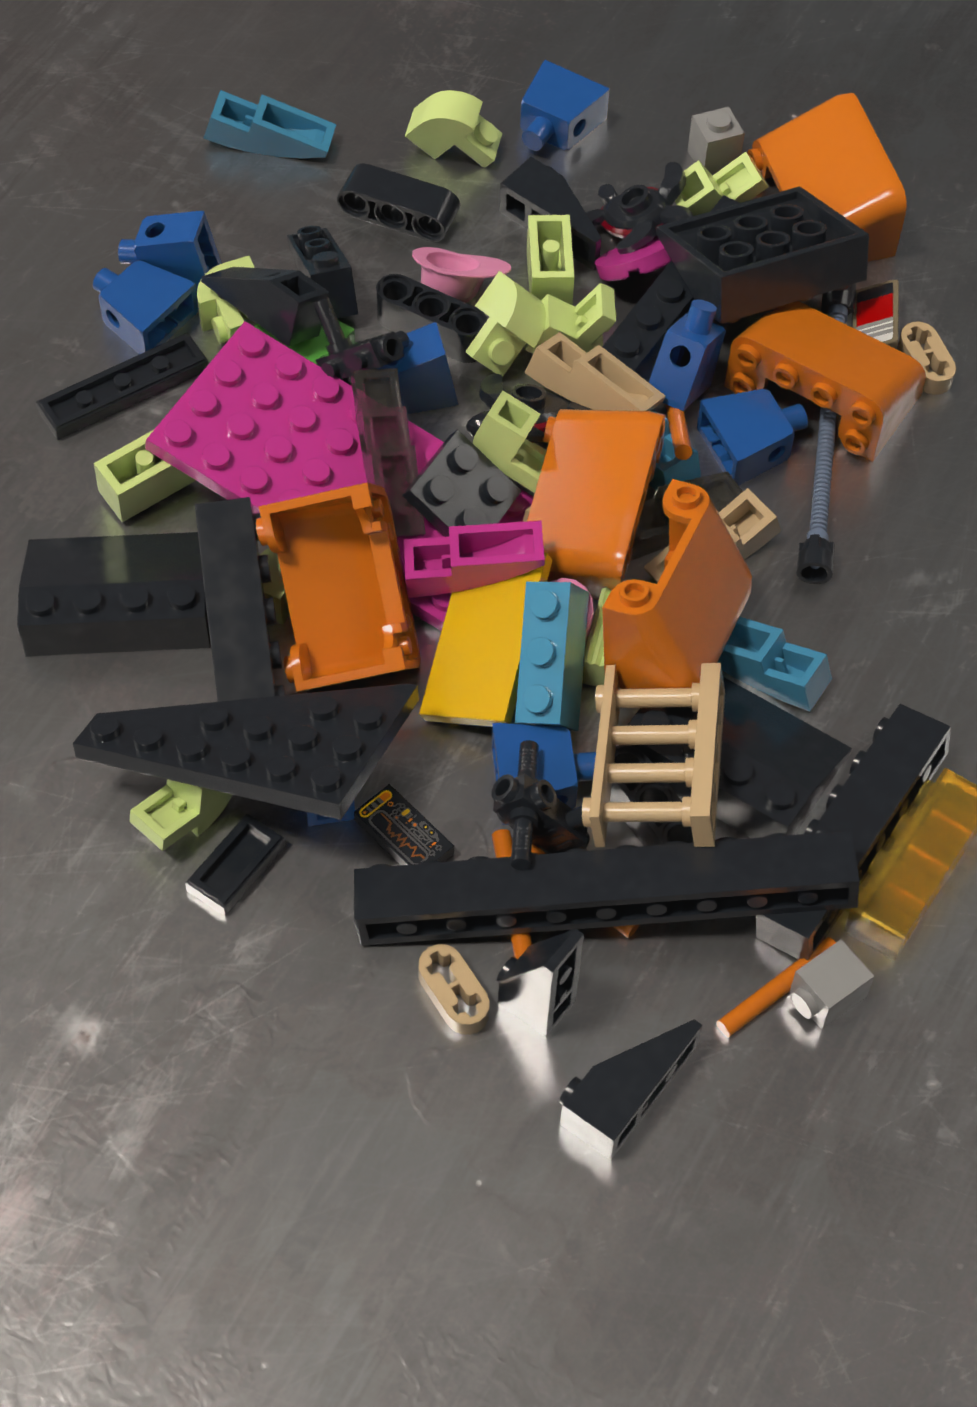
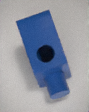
(561, 108)
(174, 243)
(145, 304)
(688, 356)
(424, 372)
(749, 432)
(555, 757)

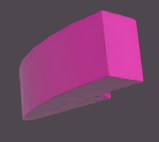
(472, 557)

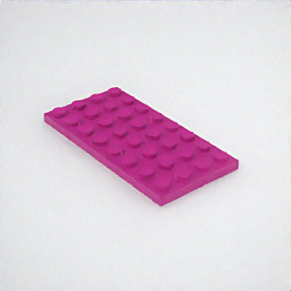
(279, 431)

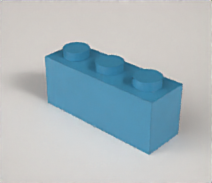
(552, 655)

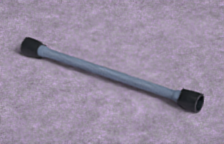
(817, 553)

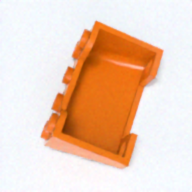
(833, 368)

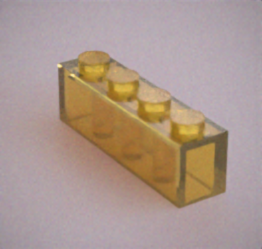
(917, 864)

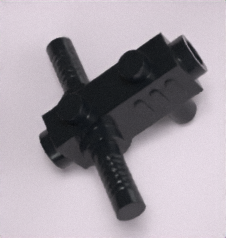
(363, 355)
(536, 812)

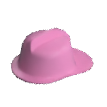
(456, 273)

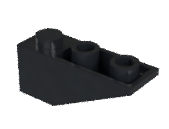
(323, 261)
(273, 299)

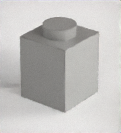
(715, 139)
(830, 984)

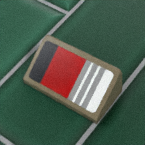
(878, 311)

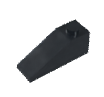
(543, 191)
(542, 981)
(623, 1088)

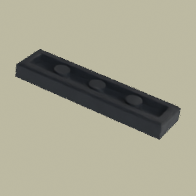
(122, 386)

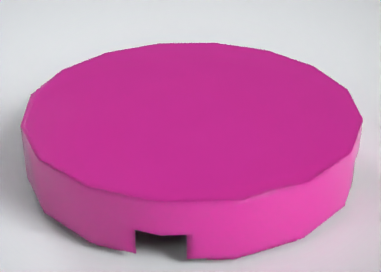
(617, 266)

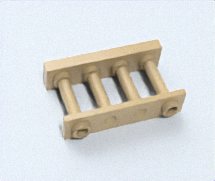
(698, 772)

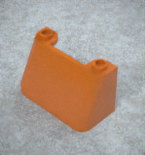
(840, 163)
(595, 491)
(341, 585)
(672, 627)

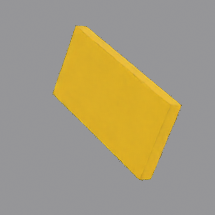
(480, 654)

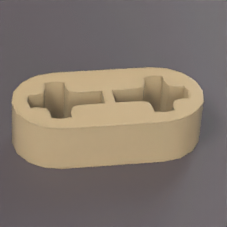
(933, 355)
(444, 994)

